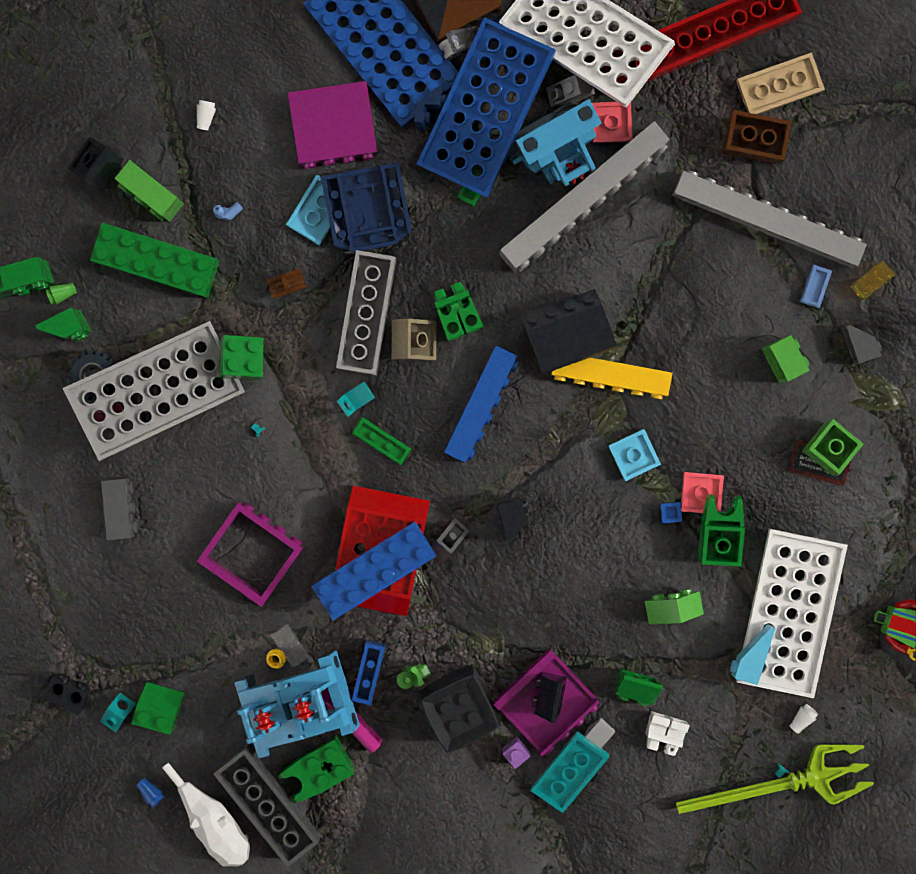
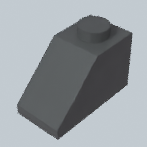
(861, 345)
(448, 540)

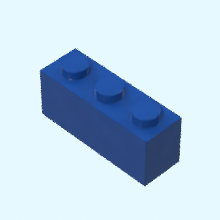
(368, 672)

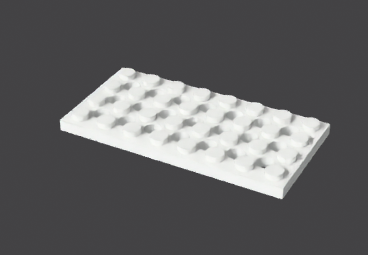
(575, 62)
(823, 608)

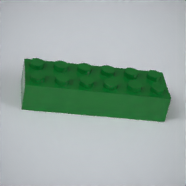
(154, 260)

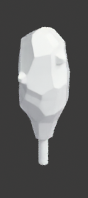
(212, 823)

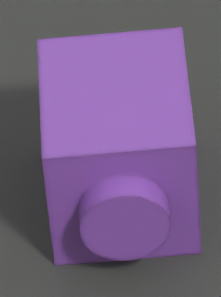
(515, 752)

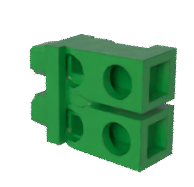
(452, 307)

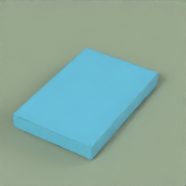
(311, 214)

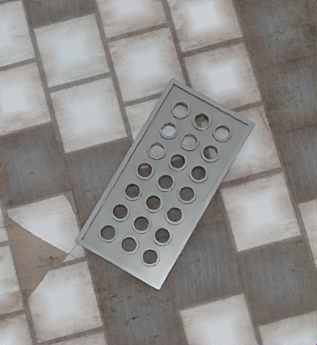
(131, 367)

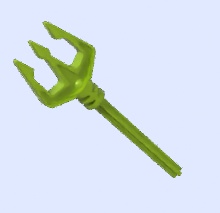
(814, 776)

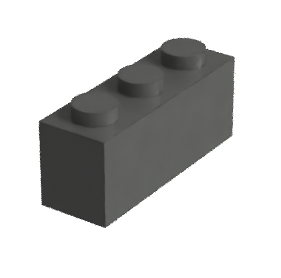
(118, 509)

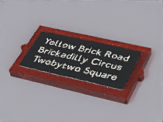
(804, 465)

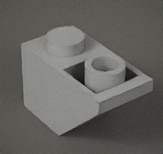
(569, 90)

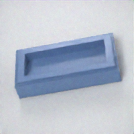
(815, 286)

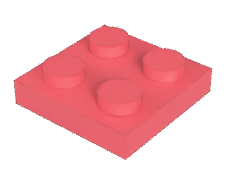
(615, 125)
(697, 487)

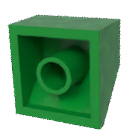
(67, 324)
(637, 687)
(158, 708)

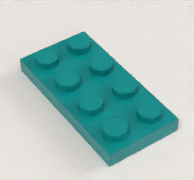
(570, 772)

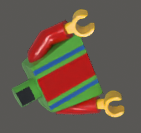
(899, 626)

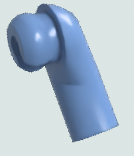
(227, 213)

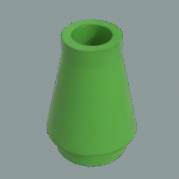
(60, 292)

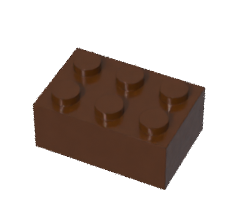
(756, 137)

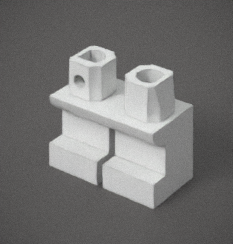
(666, 730)

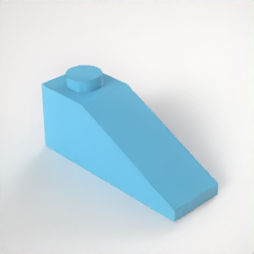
(752, 658)

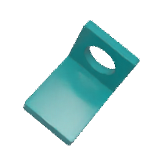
(355, 398)
(114, 715)

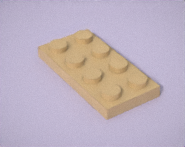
(780, 84)

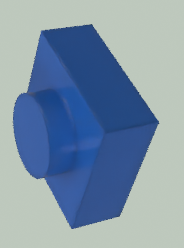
(670, 512)

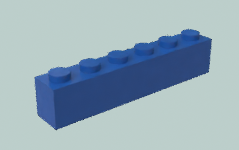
(480, 404)

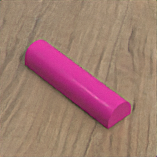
(363, 733)

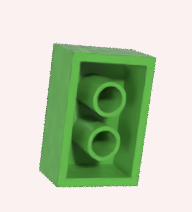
(148, 192)

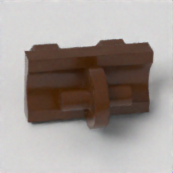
(286, 283)

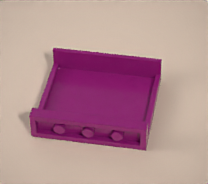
(332, 124)
(518, 699)

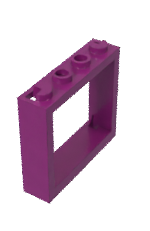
(229, 577)

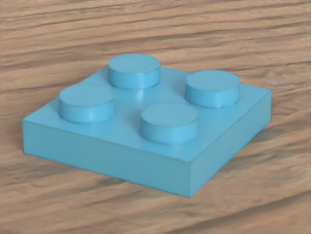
(634, 455)

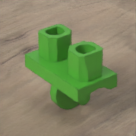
(412, 676)

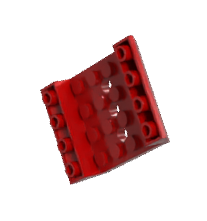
(370, 520)

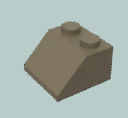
(413, 339)

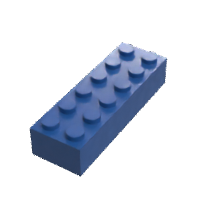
(374, 570)

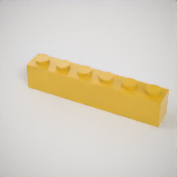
(618, 376)

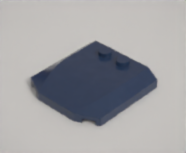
(366, 207)

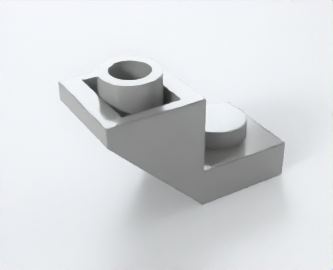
(599, 732)

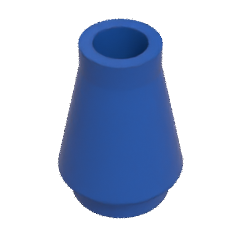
(150, 793)

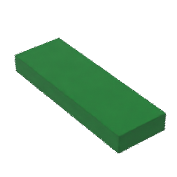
(381, 441)

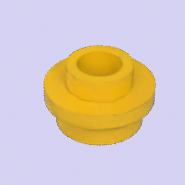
(272, 662)

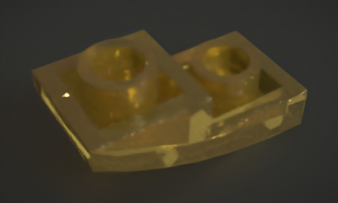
(872, 280)

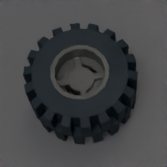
(89, 364)

